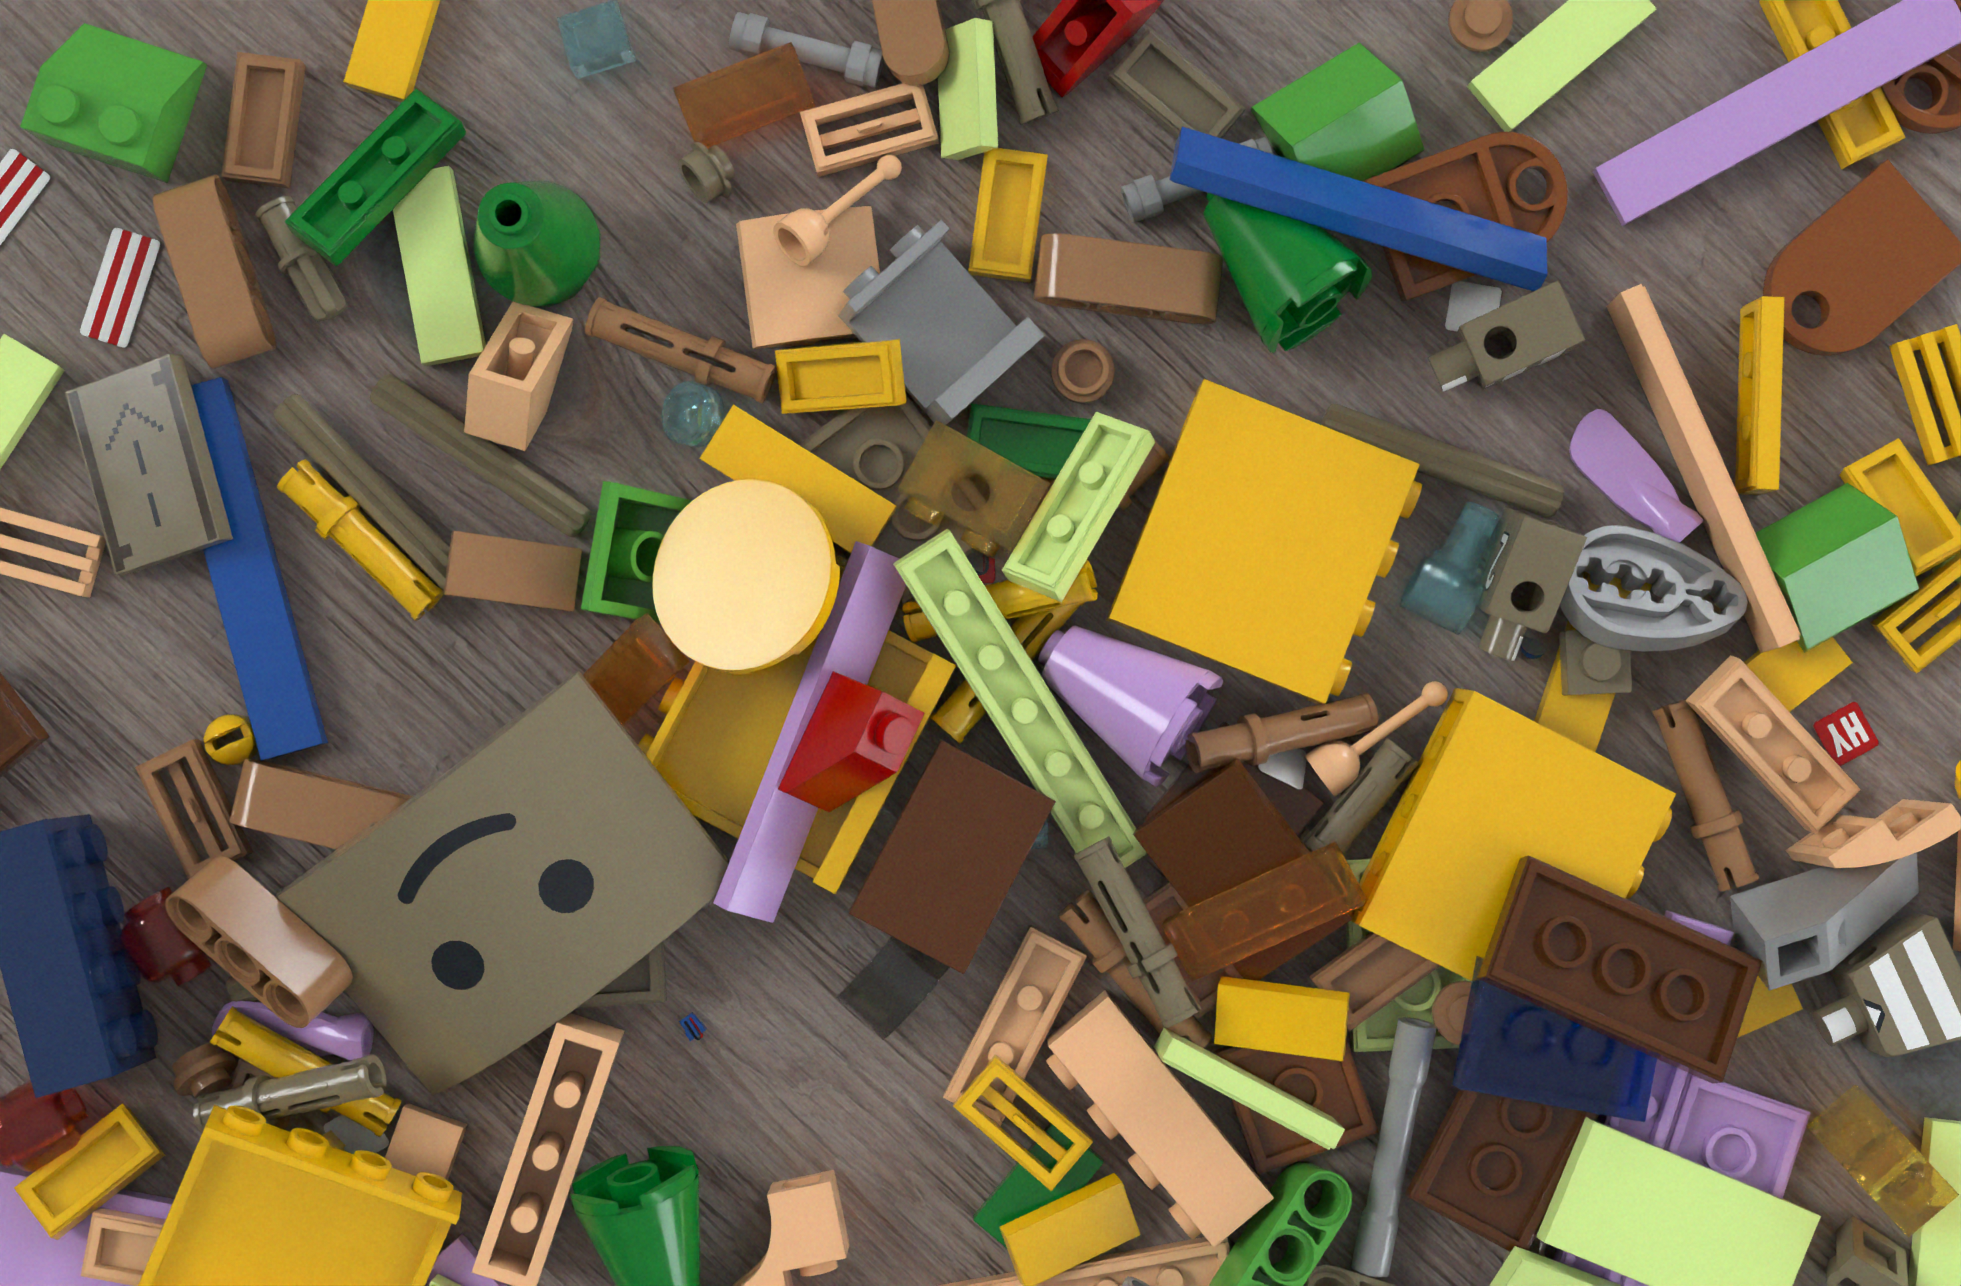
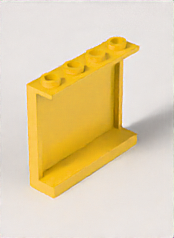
(1266, 542)
(728, 724)
(1479, 803)
(297, 1213)

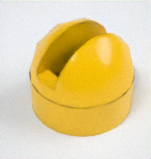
(236, 751)

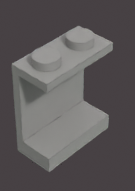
(946, 323)

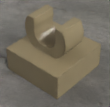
(1866, 1257)

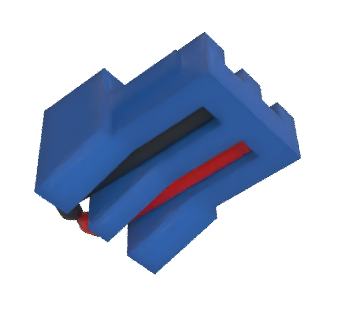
(692, 1026)

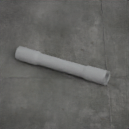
(1380, 1217)

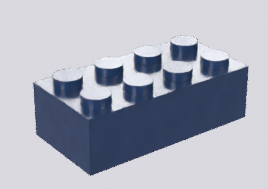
(65, 959)

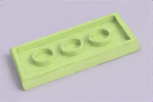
(1671, 1217)

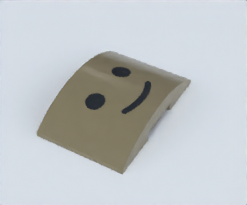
(510, 887)

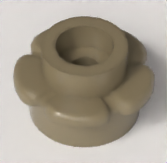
(707, 172)

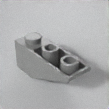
(1818, 916)

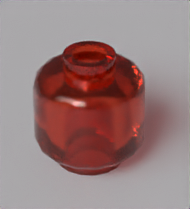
(158, 945)
(38, 1128)

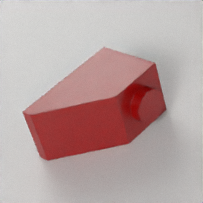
(1084, 35)
(849, 743)

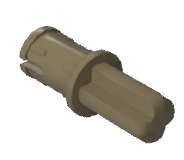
(301, 262)

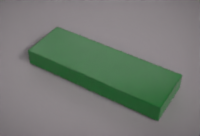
(375, 177)

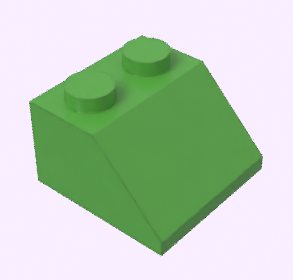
(115, 101)

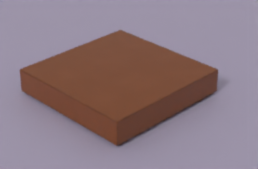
(1319, 1082)

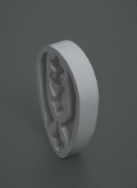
(1675, 575)

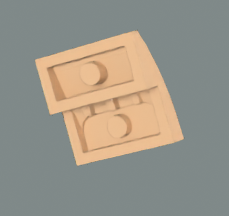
(798, 302)
(1870, 841)

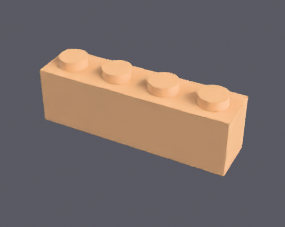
(1158, 1119)
(548, 1151)

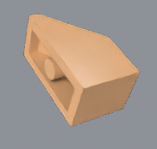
(516, 376)

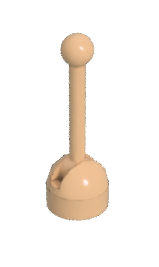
(805, 232)
(1339, 762)

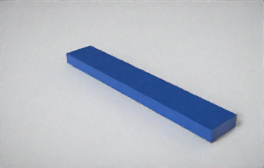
(1359, 209)
(254, 593)

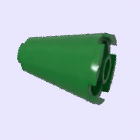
(535, 242)
(1284, 270)
(644, 1217)

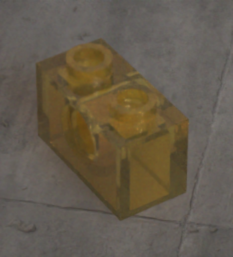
(946, 460)
(1882, 1160)

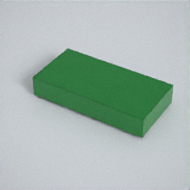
(1027, 438)
(1023, 1193)

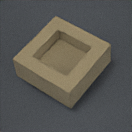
(1592, 667)

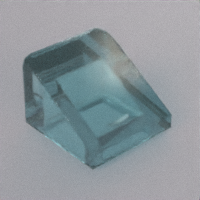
(596, 39)

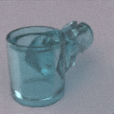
(1446, 585)

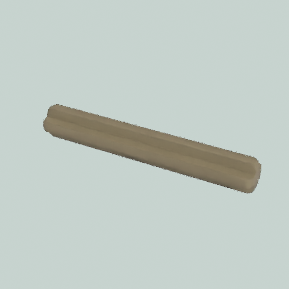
(480, 456)
(1451, 462)
(365, 486)

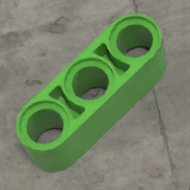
(1306, 1230)

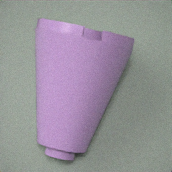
(1129, 696)

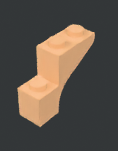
(805, 1231)

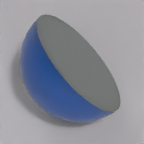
(1532, 648)

